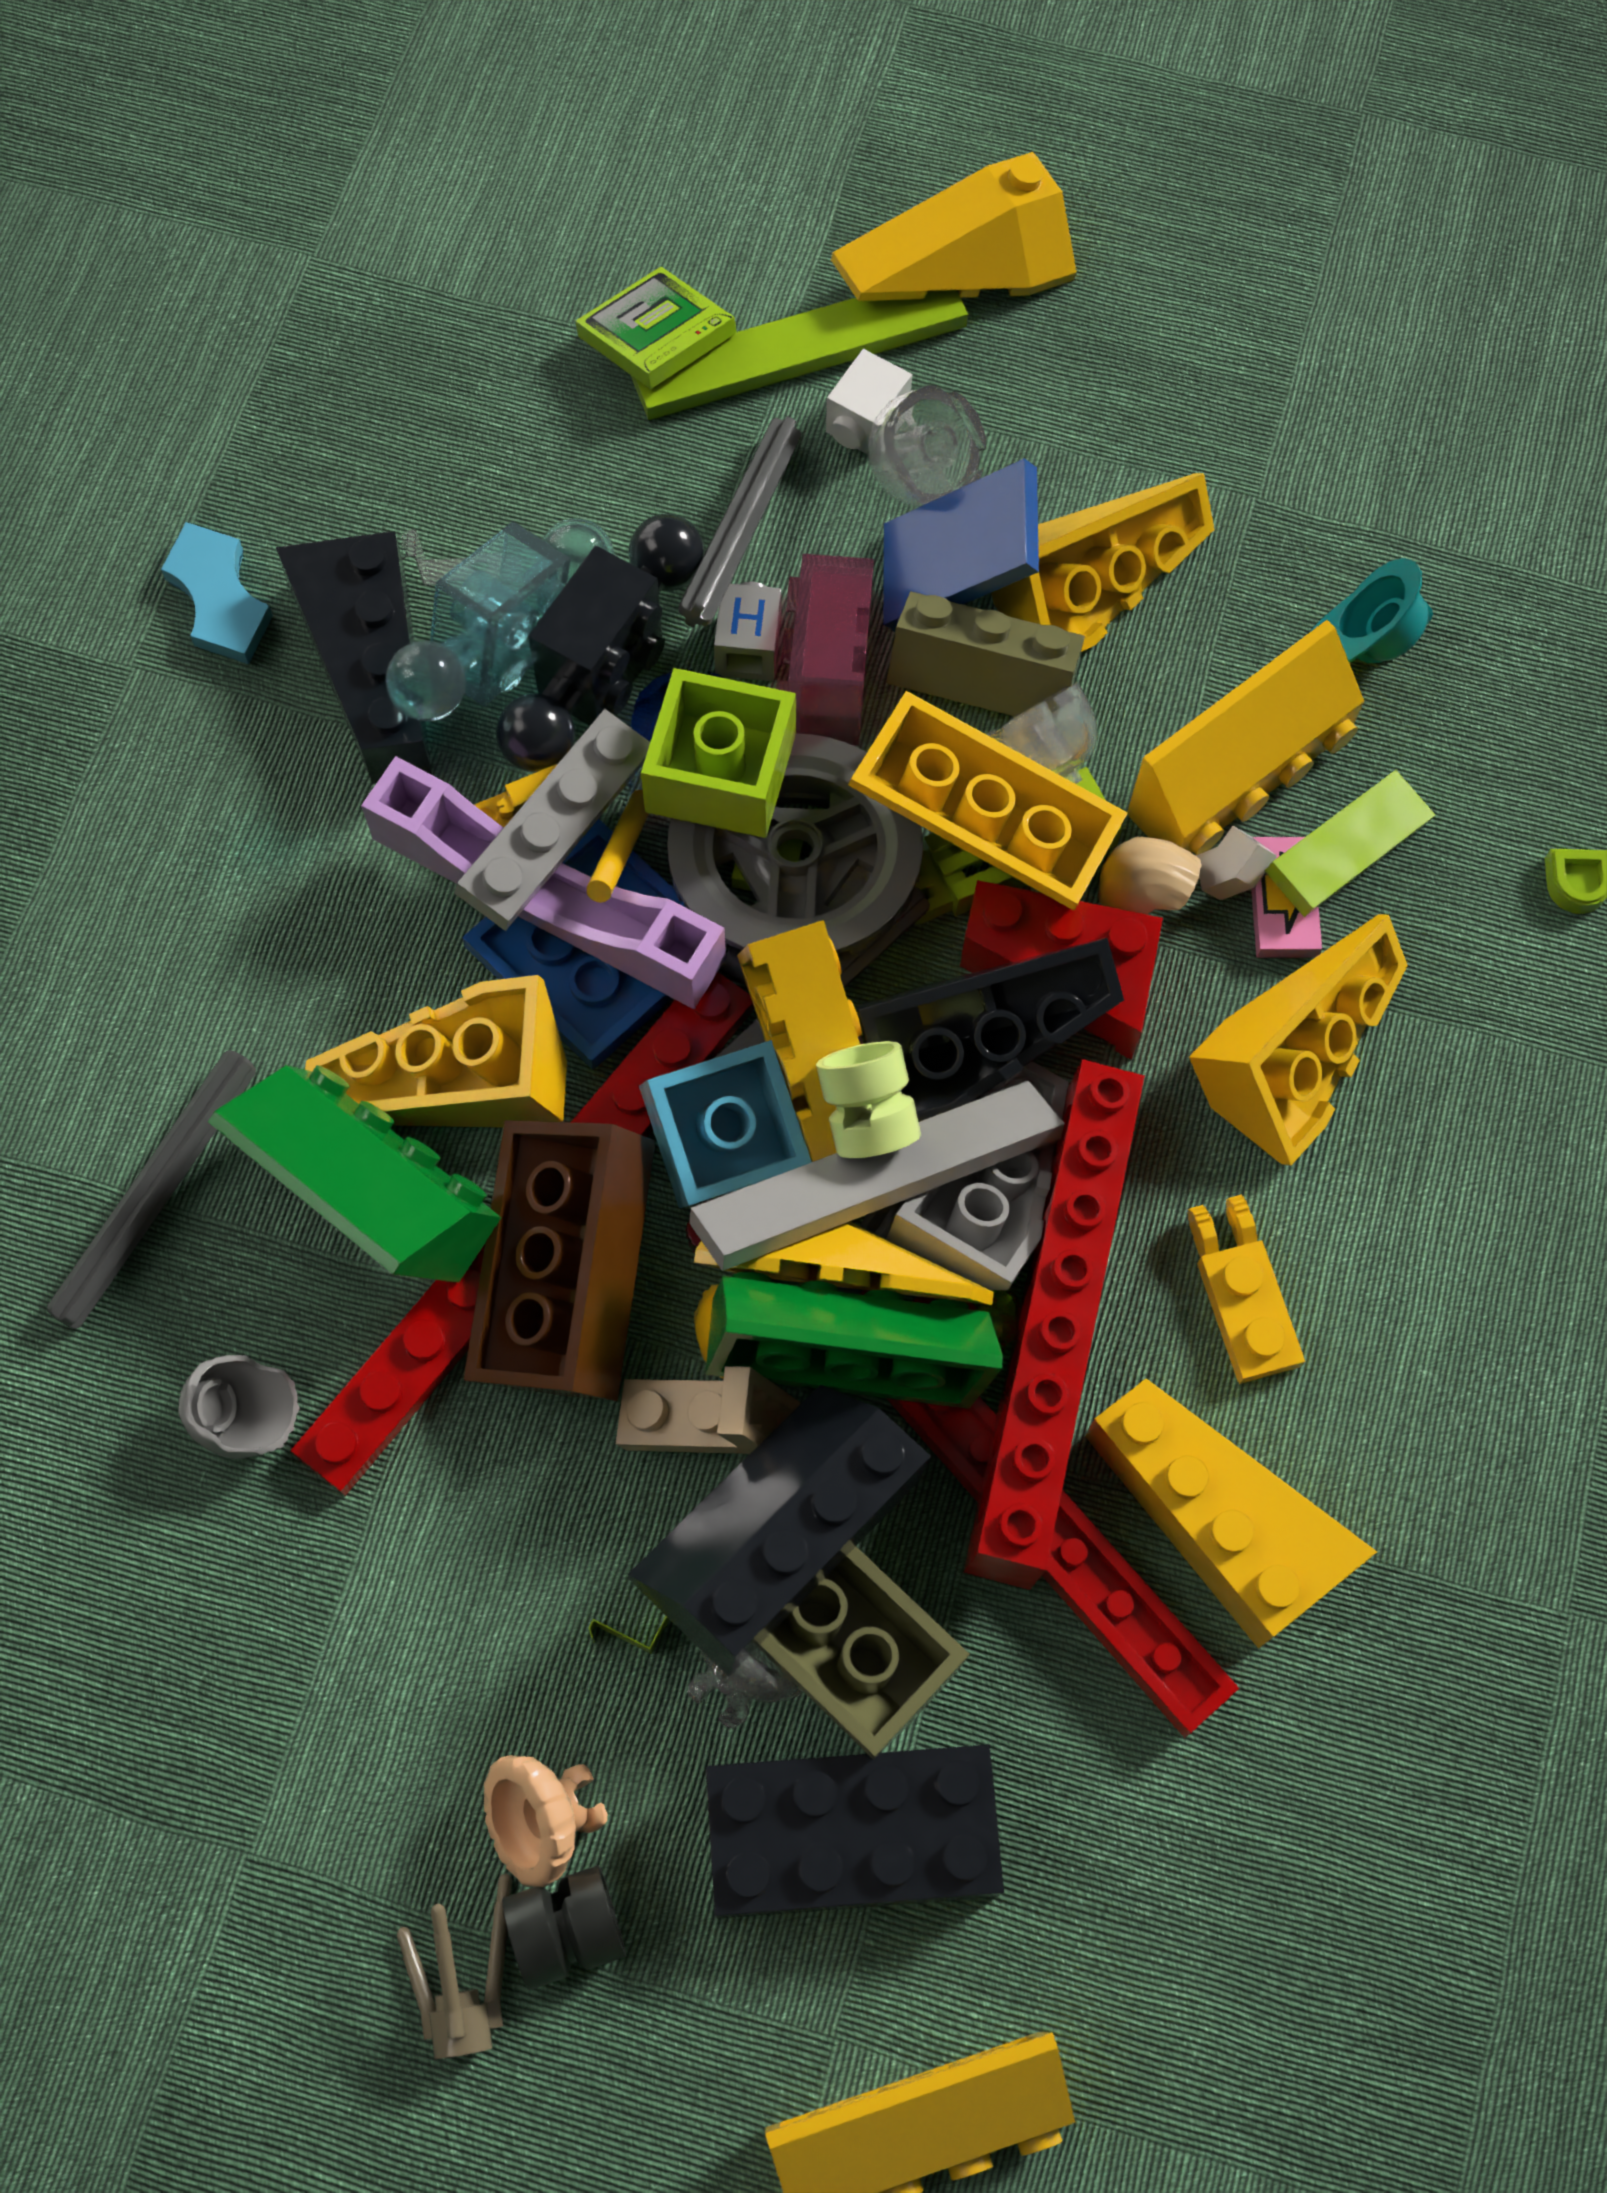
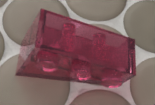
(828, 644)

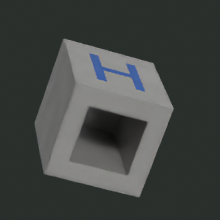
(748, 631)

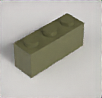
(980, 655)

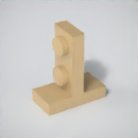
(702, 1413)

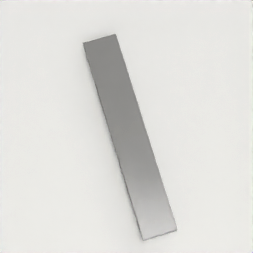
(843, 1189)

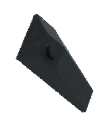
(991, 1023)

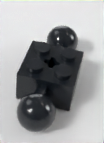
(597, 640)

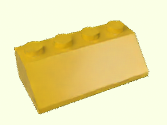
(1249, 744)
(988, 799)
(928, 2123)

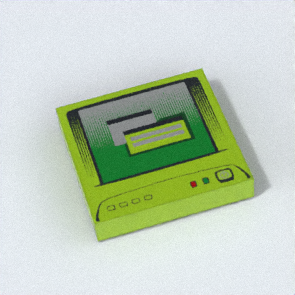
(656, 327)

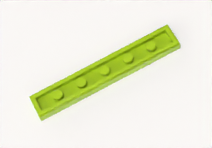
(802, 346)

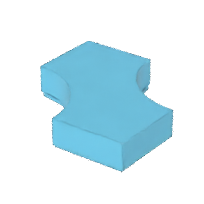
(225, 614)

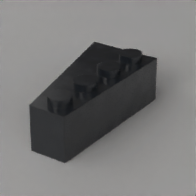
(358, 619)

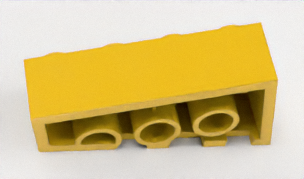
(805, 1016)
(1228, 1515)

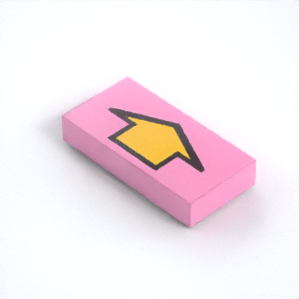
(1277, 923)

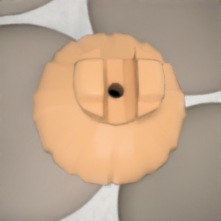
(537, 1817)

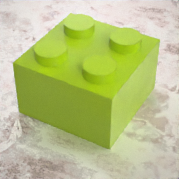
(719, 752)

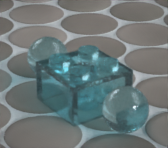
(485, 618)

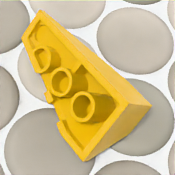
(858, 1261)

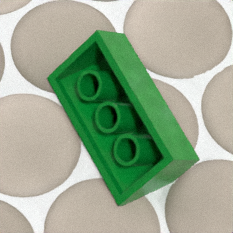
(360, 1173)
(852, 1340)

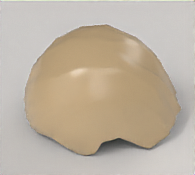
(1148, 876)

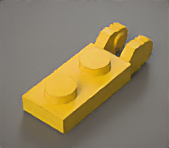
(1245, 1295)

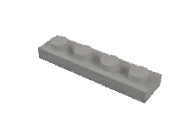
(553, 820)

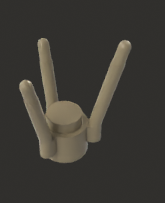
(458, 2020)

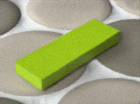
(1349, 843)

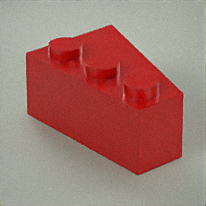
(1022, 923)

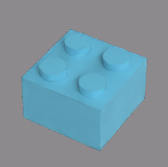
(724, 1124)

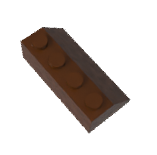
(561, 1259)

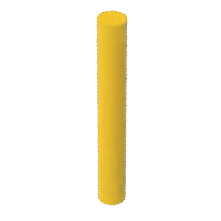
(618, 849)

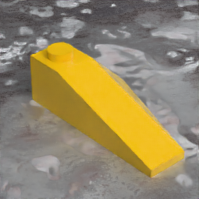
(981, 233)
(1107, 555)
(1289, 1047)
(463, 1063)

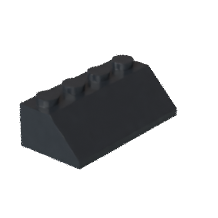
(779, 1524)

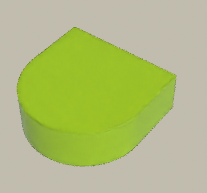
(1577, 879)

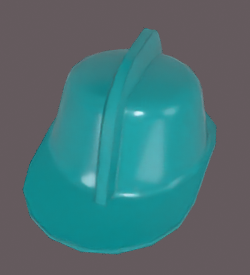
(1382, 614)

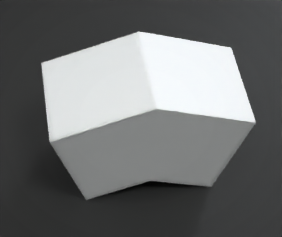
(1233, 865)

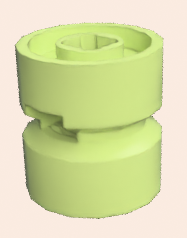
(870, 1108)

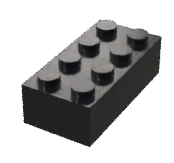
(853, 1831)

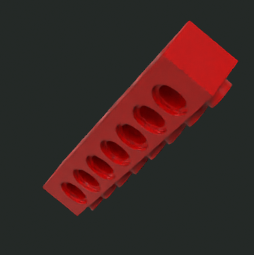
(1055, 1330)

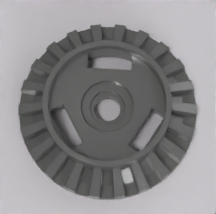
(796, 894)

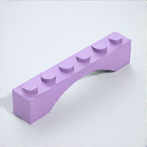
(630, 931)

